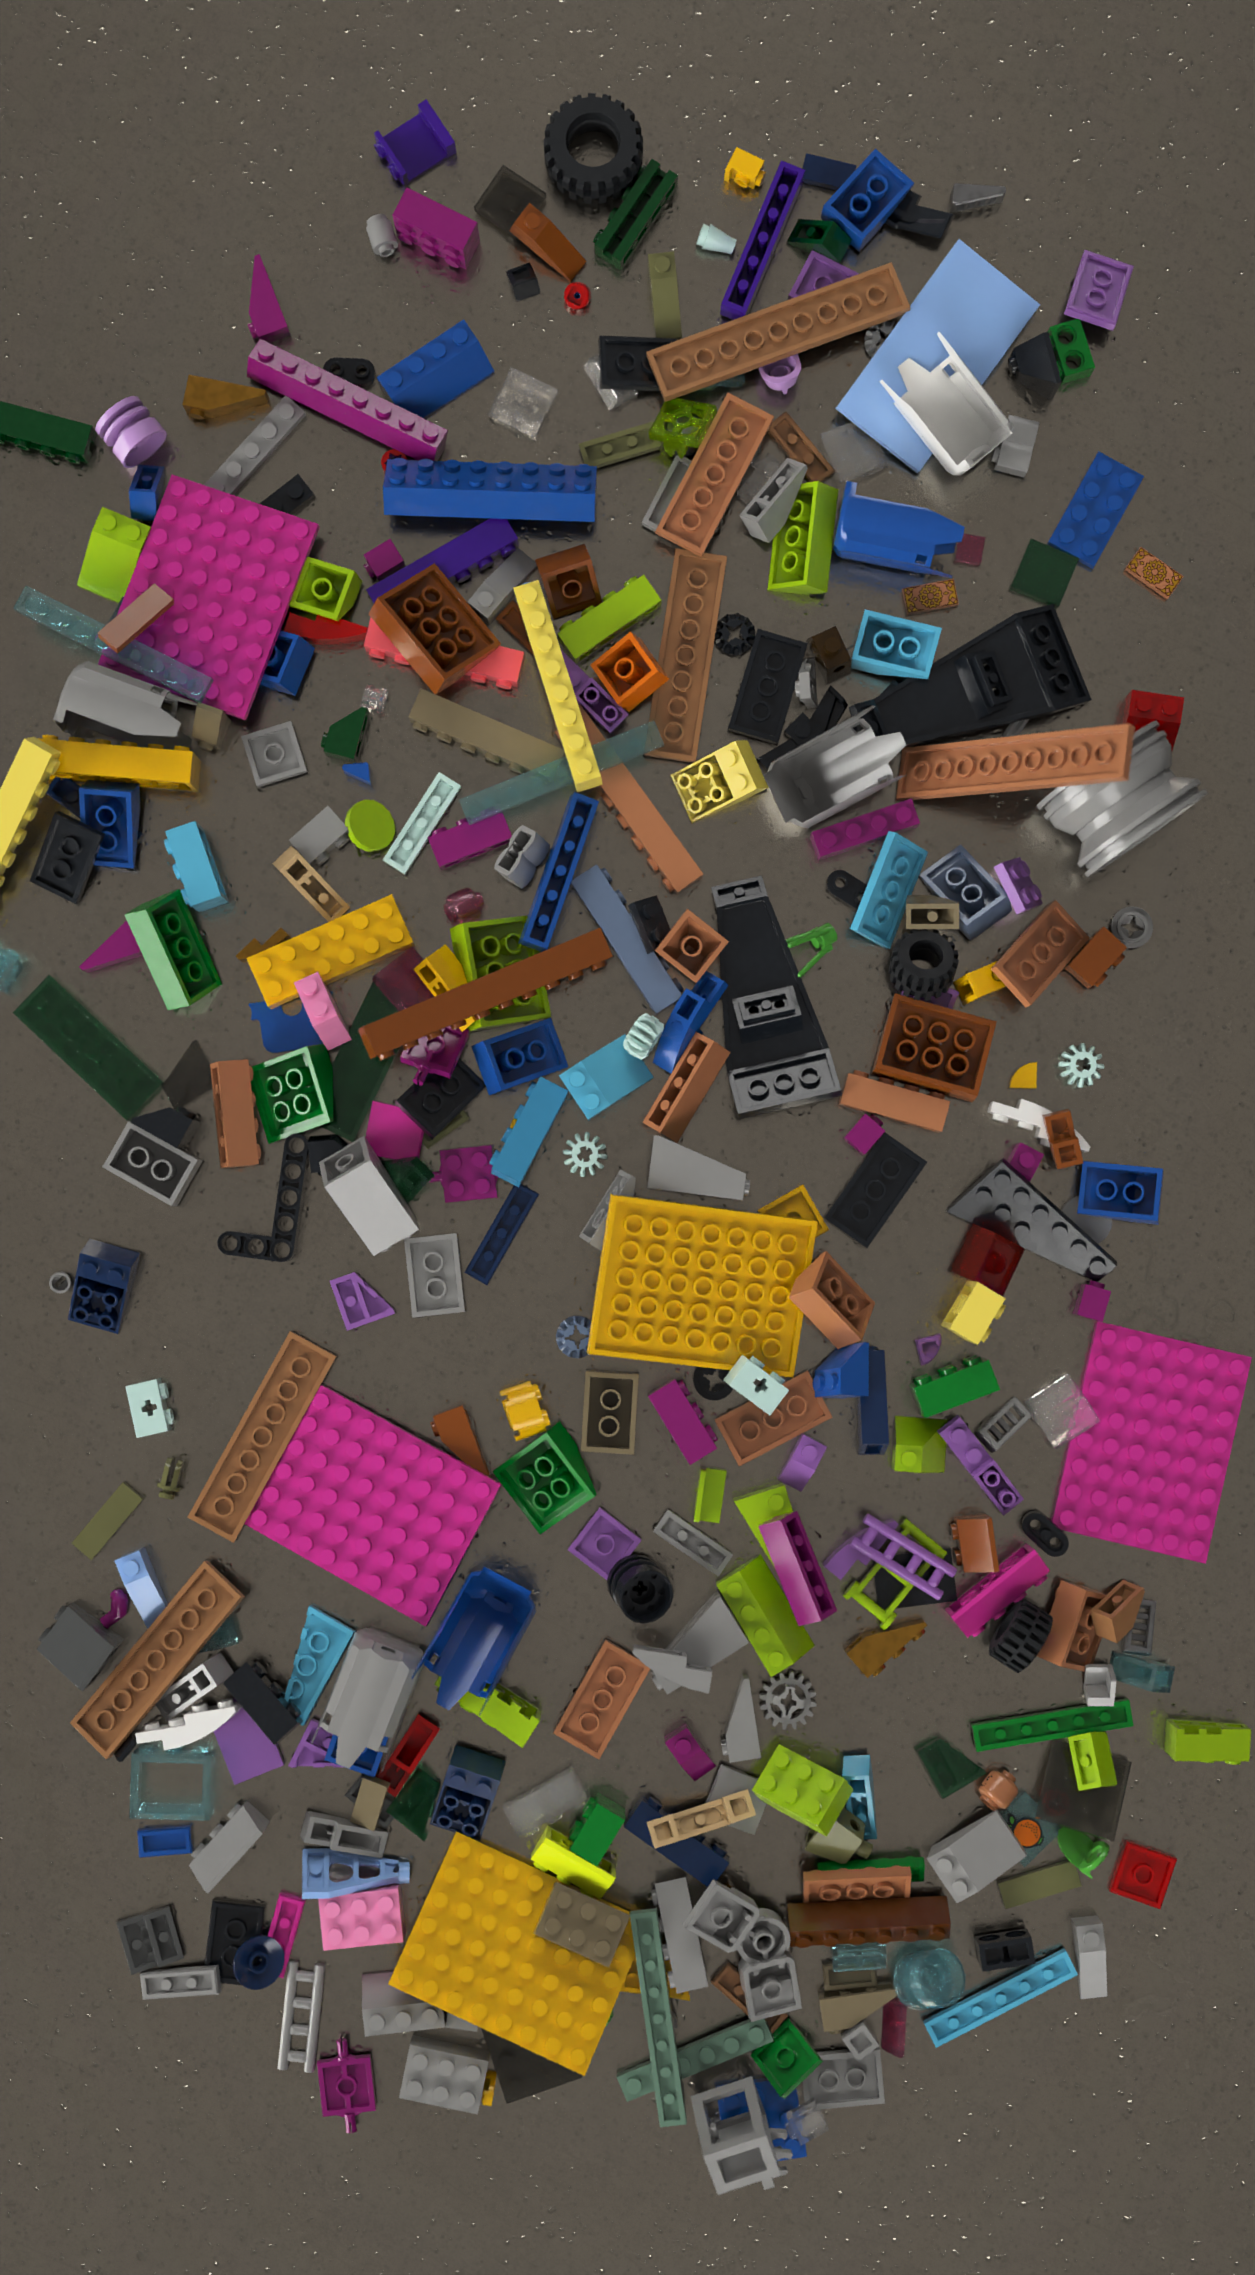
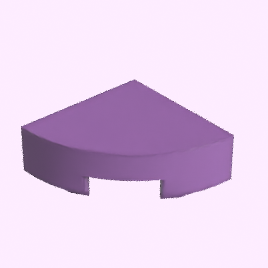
(927, 1348)

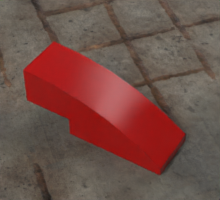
(325, 630)
(408, 1753)

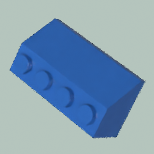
(437, 372)

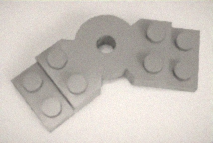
(766, 1966)

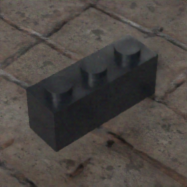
(263, 1701)

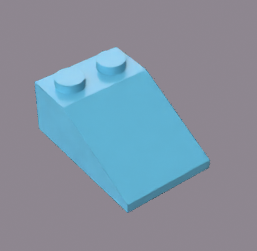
(895, 646)
(605, 1078)

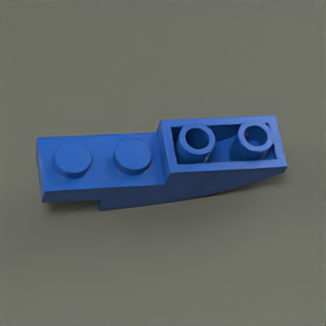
(687, 1019)

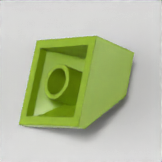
(326, 589)
(918, 1445)

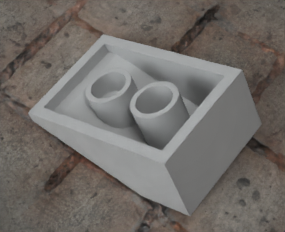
(595, 1228)
(975, 1855)

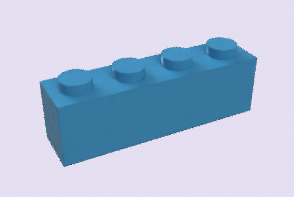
(528, 1132)

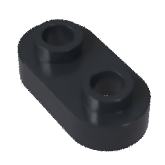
(349, 369)
(849, 892)
(1044, 1533)

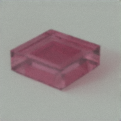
(970, 549)

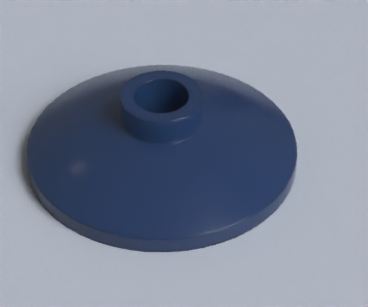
(266, 1969)

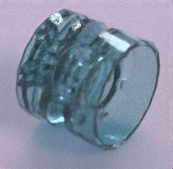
(929, 1979)

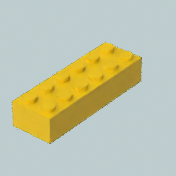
(126, 763)
(332, 950)

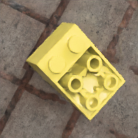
(719, 780)

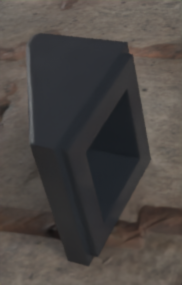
(523, 281)
(125, 1749)

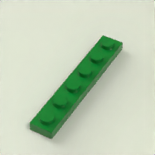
(1051, 1725)

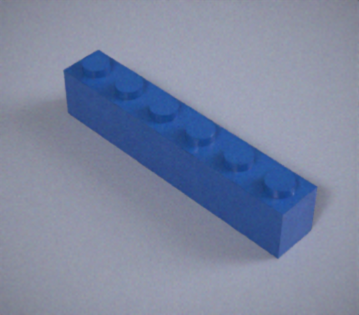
(558, 872)

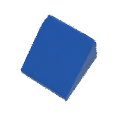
(359, 771)

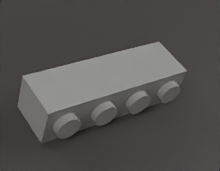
(681, 1945)

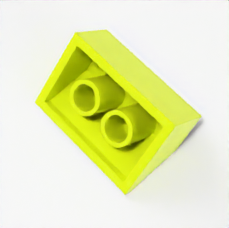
(554, 1855)

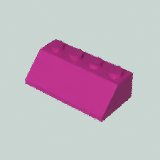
(997, 1590)

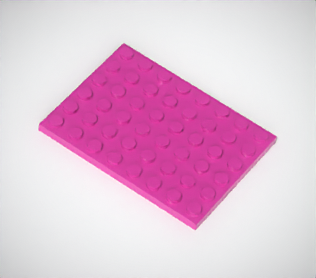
(230, 583)
(1161, 1444)
(373, 1505)

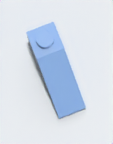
(142, 1584)

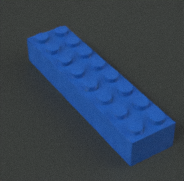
(490, 490)

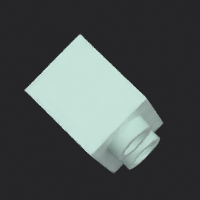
(770, 1391)
(144, 1420)

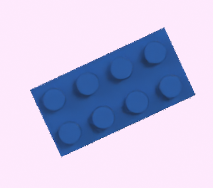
(1095, 509)

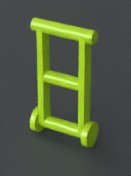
(887, 1616)

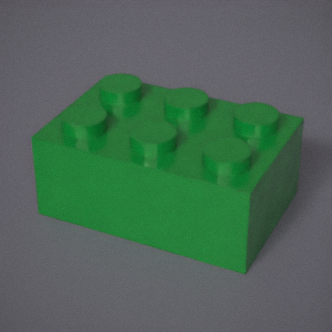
(953, 1386)

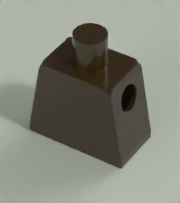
(829, 654)

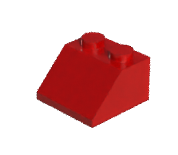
(1145, 707)

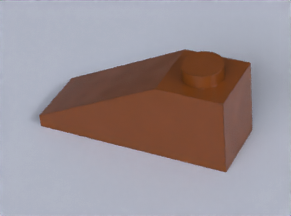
(547, 242)
(459, 1436)

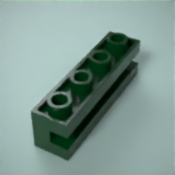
(635, 215)
(46, 433)

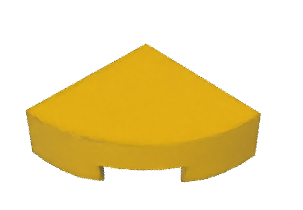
(1025, 1077)
(489, 2086)

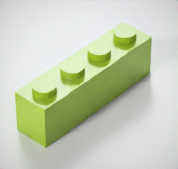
(609, 619)

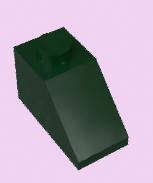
(820, 236)
(346, 736)

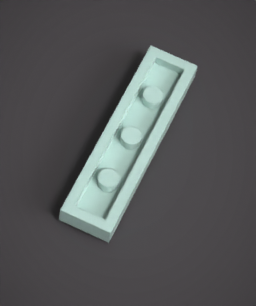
(422, 823)

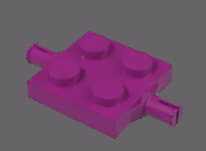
(437, 1054)
(466, 1173)
(346, 2085)

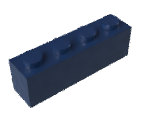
(692, 1854)

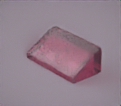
(894, 2027)

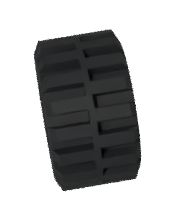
(928, 947)
(1020, 1635)

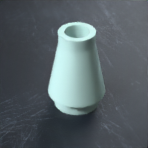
(715, 240)

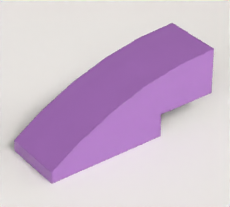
(845, 1556)

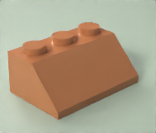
(832, 1301)
(1072, 1635)

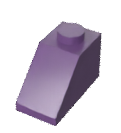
(802, 1462)

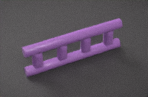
(897, 1540)

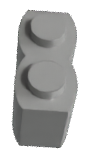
(1016, 450)
(522, 856)

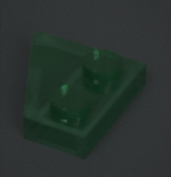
(408, 1175)

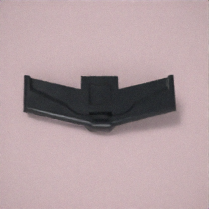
(919, 219)
(804, 729)

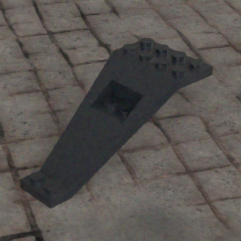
(777, 1053)

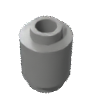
(381, 235)

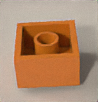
(629, 672)

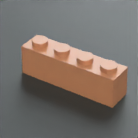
(686, 1087)
(894, 1102)
(235, 1113)

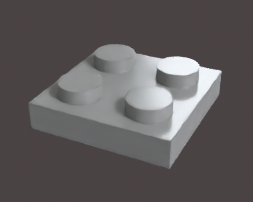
(274, 754)

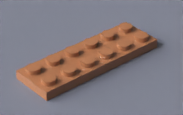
(714, 474)

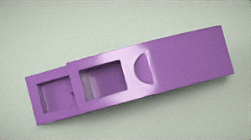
(594, 698)
(980, 1465)

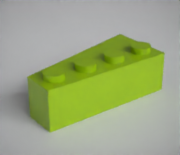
(762, 1506)
(503, 1711)

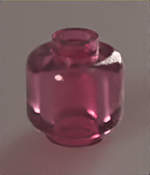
(463, 906)

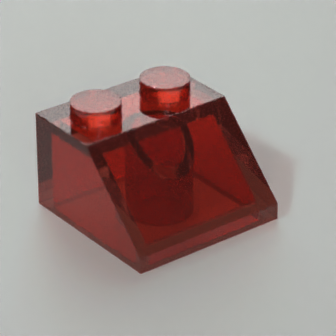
(988, 1259)

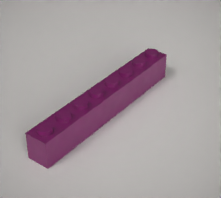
(345, 402)

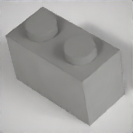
(320, 837)

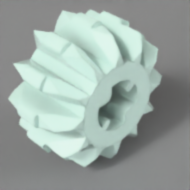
(643, 1036)
(1078, 1055)
(593, 1157)

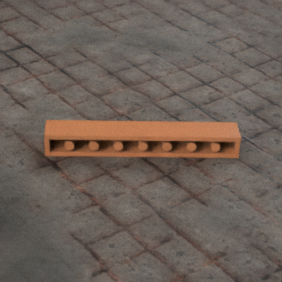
(644, 821)

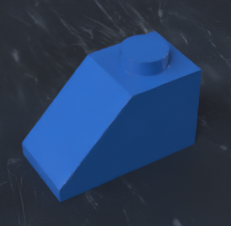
(146, 492)

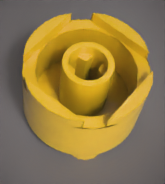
(524, 1410)

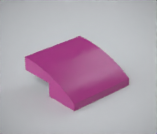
(393, 1132)

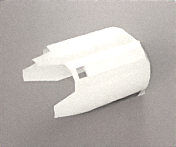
(941, 400)

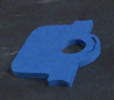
(283, 1031)

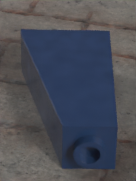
(872, 1409)

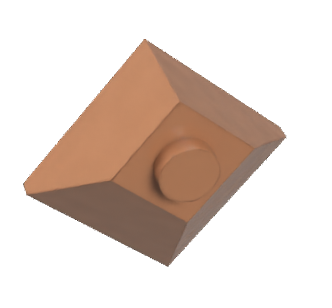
(691, 946)

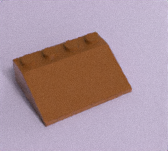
(433, 628)
(934, 1048)

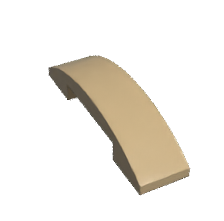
(701, 1819)

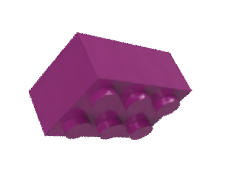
(436, 228)
(683, 1420)

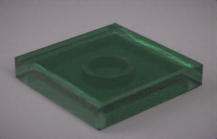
(1044, 573)

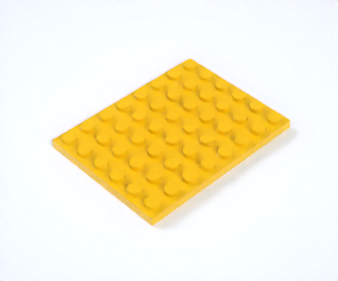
(699, 1285)
(485, 1965)

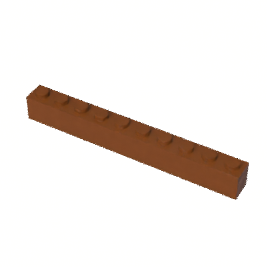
(485, 993)

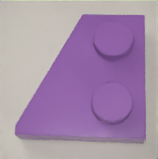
(358, 1301)
(312, 1754)

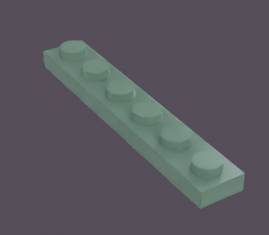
(700, 2055)

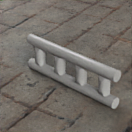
(289, 2028)

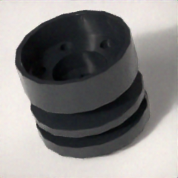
(640, 1588)

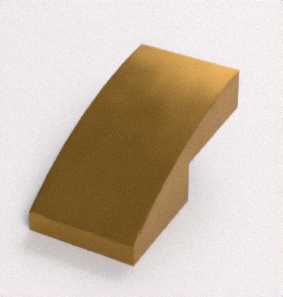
(255, 946)

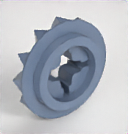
(567, 1328)

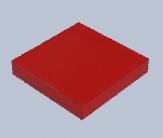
(1142, 1874)

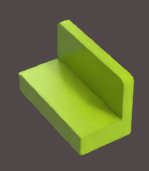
(709, 1494)
(1092, 1760)

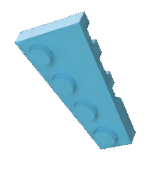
(318, 1656)

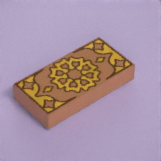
(1153, 573)
(930, 597)

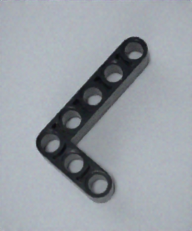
(282, 1210)

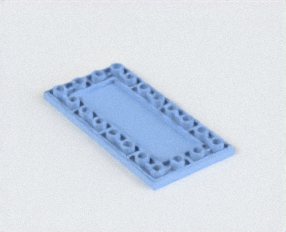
(976, 314)

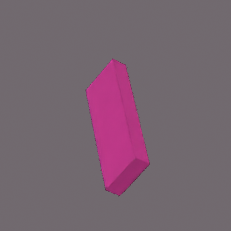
(285, 1923)

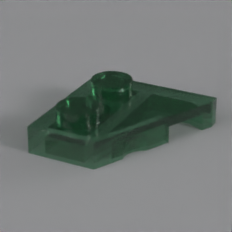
(947, 1767)
(415, 1803)

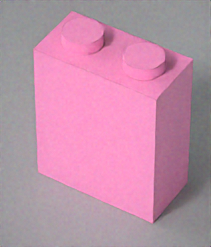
(322, 1011)

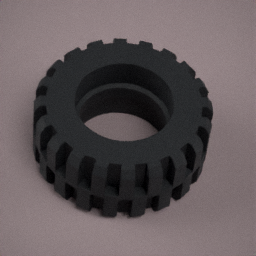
(593, 115)

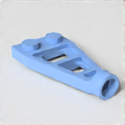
(316, 1873)

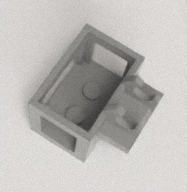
(741, 2146)

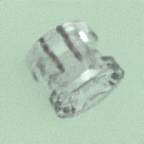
(374, 698)

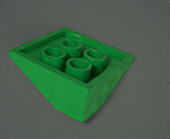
(294, 1092)
(547, 1478)

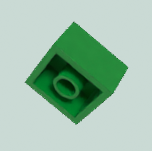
(597, 1828)

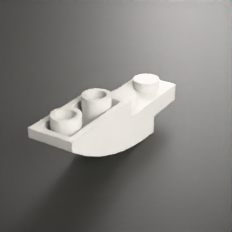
(1028, 1116)
(193, 1726)

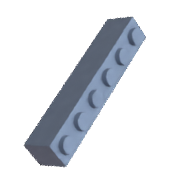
(622, 934)

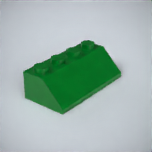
(173, 950)

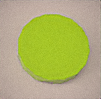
(370, 825)

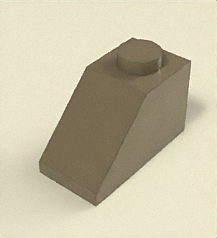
(210, 727)
(931, 912)

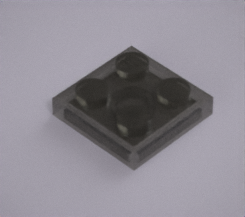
(507, 198)

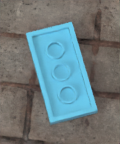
(888, 888)

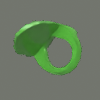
(1082, 1850)

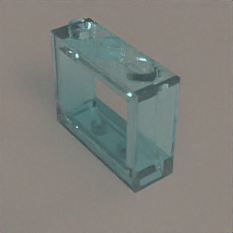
(172, 1811)

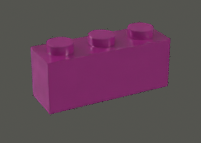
(468, 840)

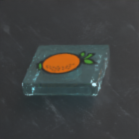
(1030, 1832)

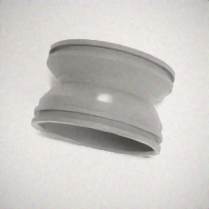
(1122, 814)

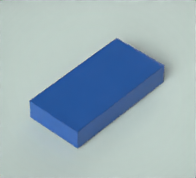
(165, 1841)

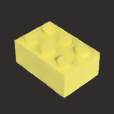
(974, 1312)

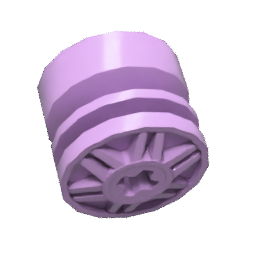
(131, 431)

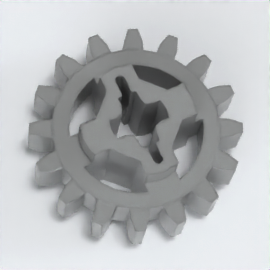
(799, 1701)

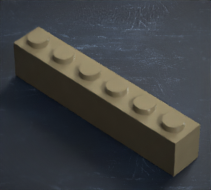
(481, 733)

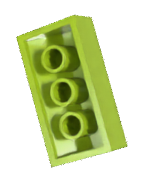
(805, 542)
(764, 1615)

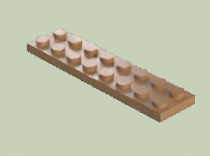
(687, 652)
(262, 1436)
(157, 1659)

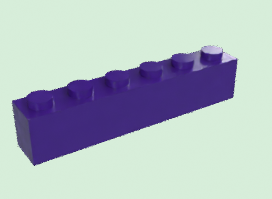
(762, 241)
(459, 556)

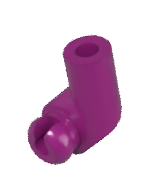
(118, 1610)

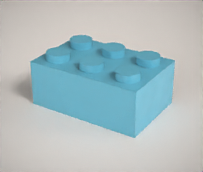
(195, 867)

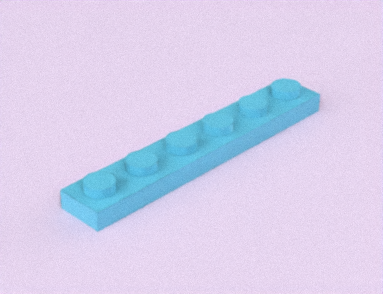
(1000, 1997)

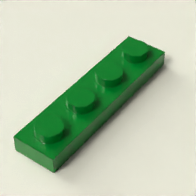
(916, 1865)

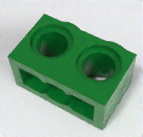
(1076, 351)

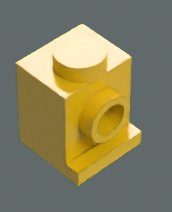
(745, 169)

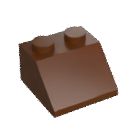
(568, 581)
(975, 1543)

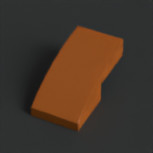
(1062, 1139)

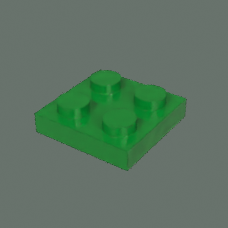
(787, 2059)

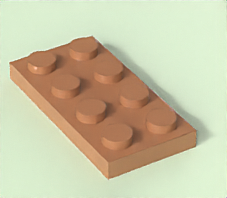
(1040, 953)
(754, 1432)
(601, 1699)
(856, 1884)

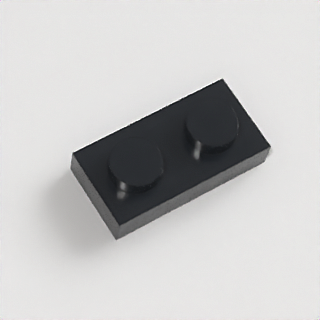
(290, 496)

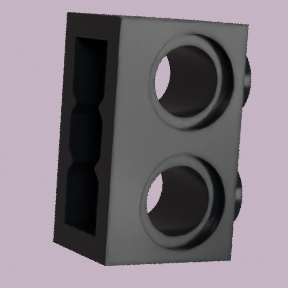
(1004, 1950)

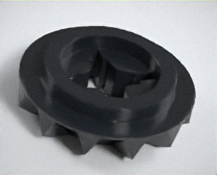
(734, 646)
(702, 1384)

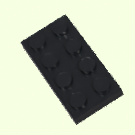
(767, 686)
(875, 1190)

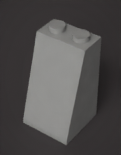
(688, 1172)
(368, 1196)
(706, 1638)

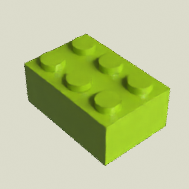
(802, 1790)

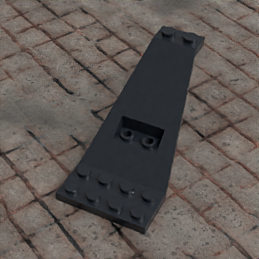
(995, 679)

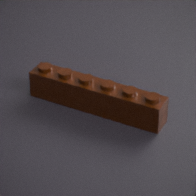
(868, 1921)

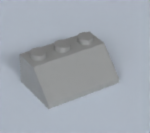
(227, 1844)
(394, 2011)

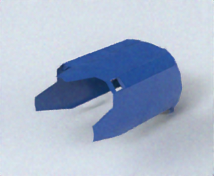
(892, 533)
(478, 1636)

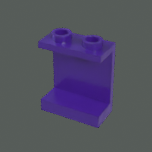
(415, 145)

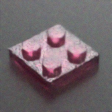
(401, 982)

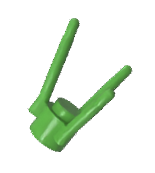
(820, 937)

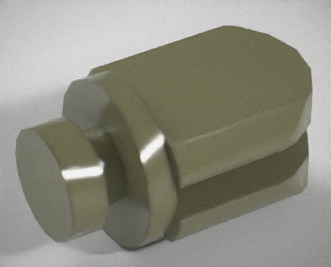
(168, 1488)

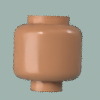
(998, 1790)

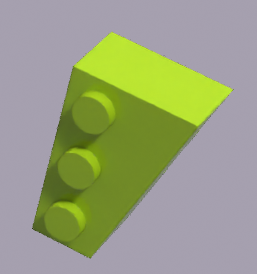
(1207, 1741)

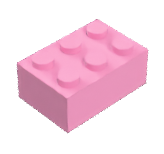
(363, 1918)

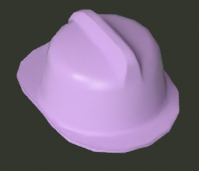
(782, 373)

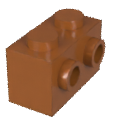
(1096, 957)

